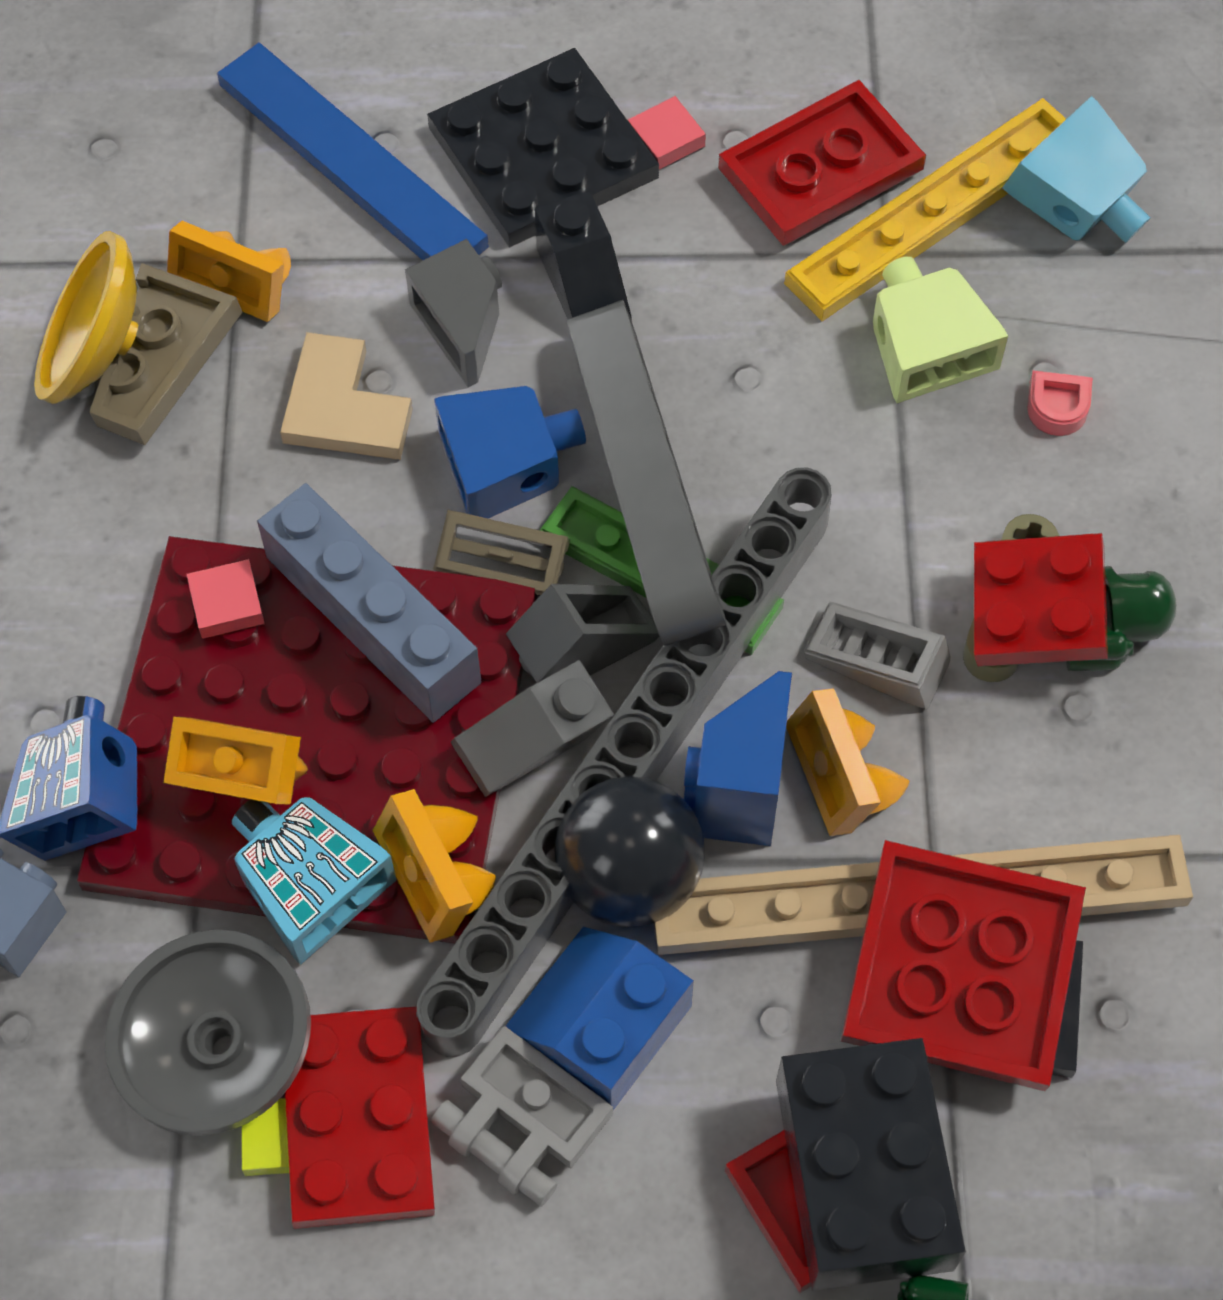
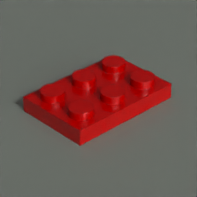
(821, 162)
(360, 1121)

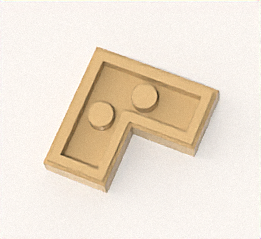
(329, 410)

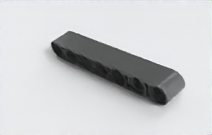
(645, 475)

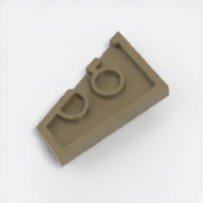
(174, 339)

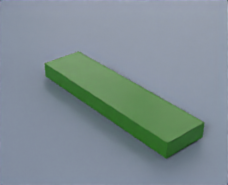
(603, 543)

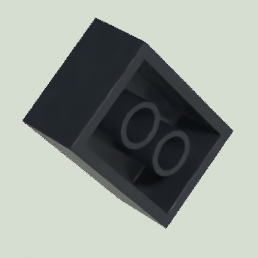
(868, 1164)

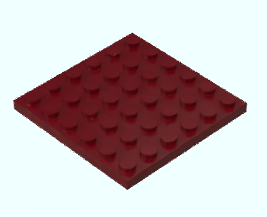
(307, 683)

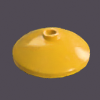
(89, 321)

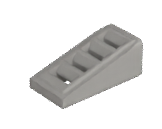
(896, 681)

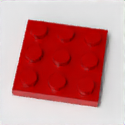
(966, 963)

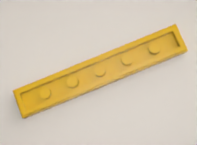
(919, 215)

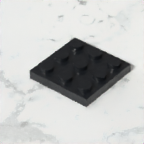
(541, 141)

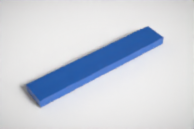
(347, 155)

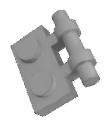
(534, 1097)

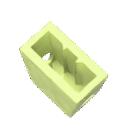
(933, 330)

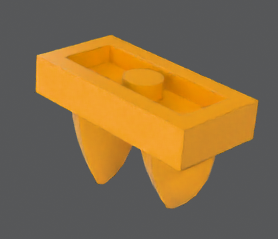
(229, 267)
(829, 751)
(233, 760)
(419, 849)

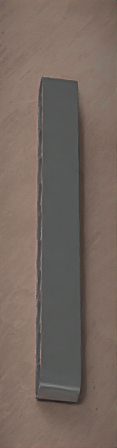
(636, 721)

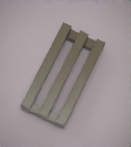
(448, 543)

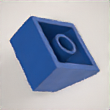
(738, 768)
(604, 1011)

